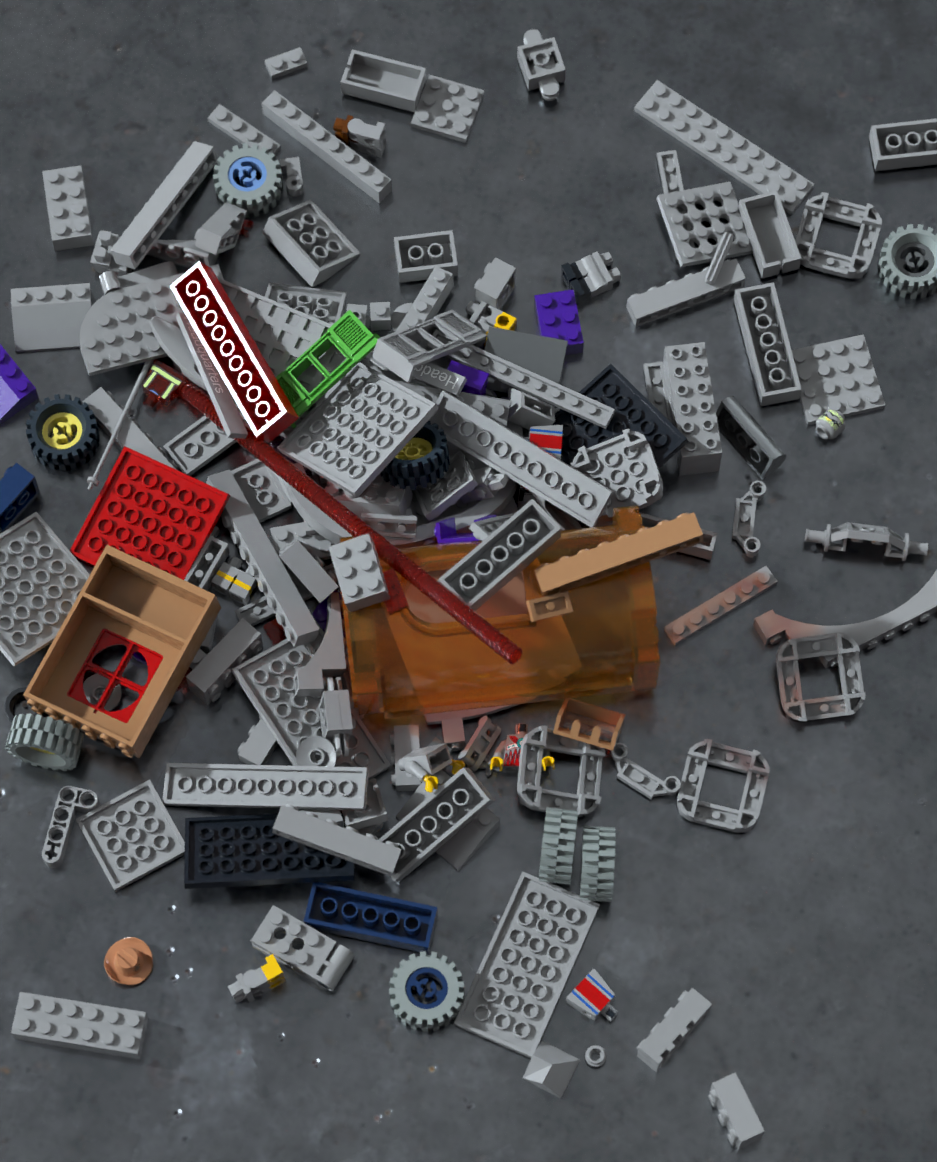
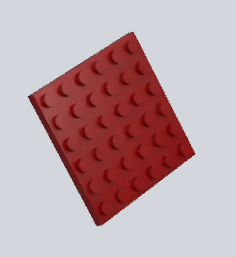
(150, 515)

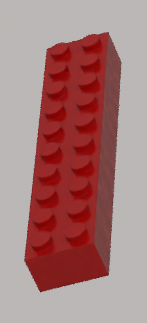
(234, 352)

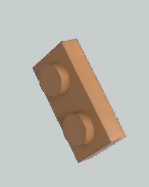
(549, 606)

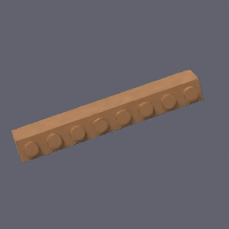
(619, 555)

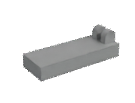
(391, 524)

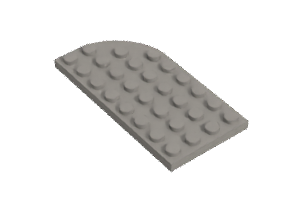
(119, 327)
(283, 334)

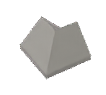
(551, 1069)

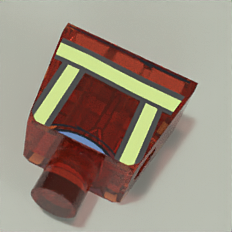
(161, 385)

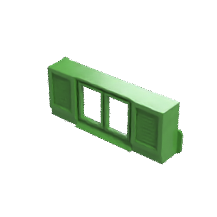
(350, 338)

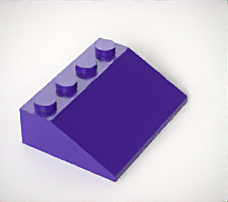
(15, 388)

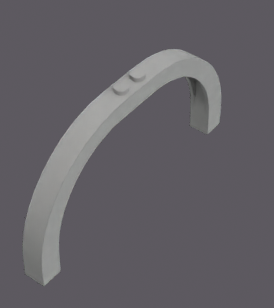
(424, 533)

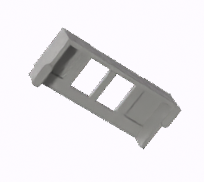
(402, 354)

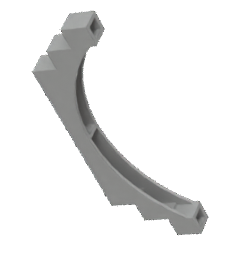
(866, 634)

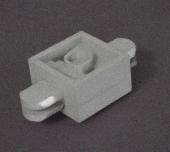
(541, 64)
(336, 716)

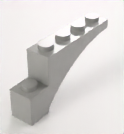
(330, 656)

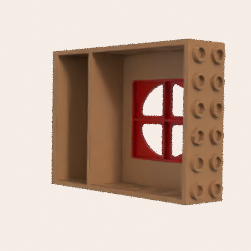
(130, 607)

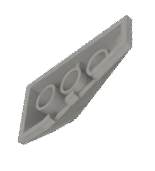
(182, 253)

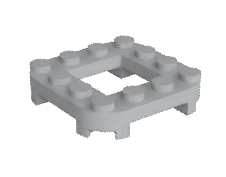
(863, 216)
(849, 669)
(730, 758)
(529, 773)

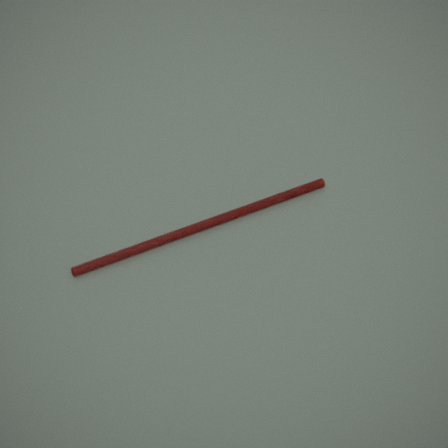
(356, 527)

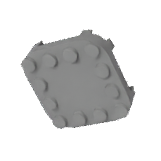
(624, 467)

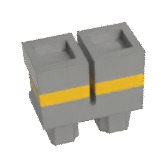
(234, 582)

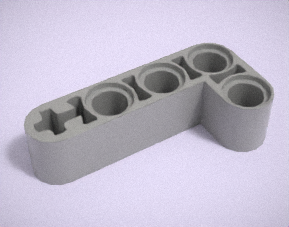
(111, 282)
(65, 827)

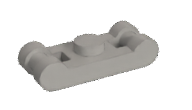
(480, 743)

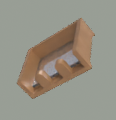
(589, 723)

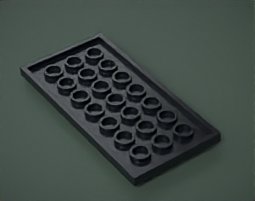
(247, 853)

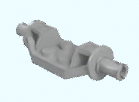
(861, 532)

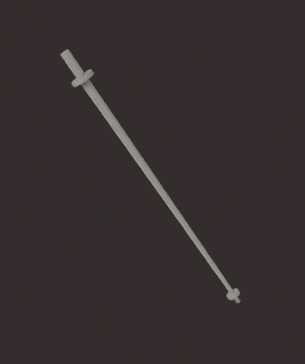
(92, 481)

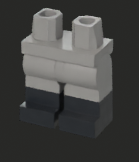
(590, 276)

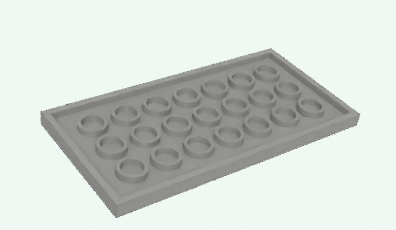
(291, 719)
(527, 965)

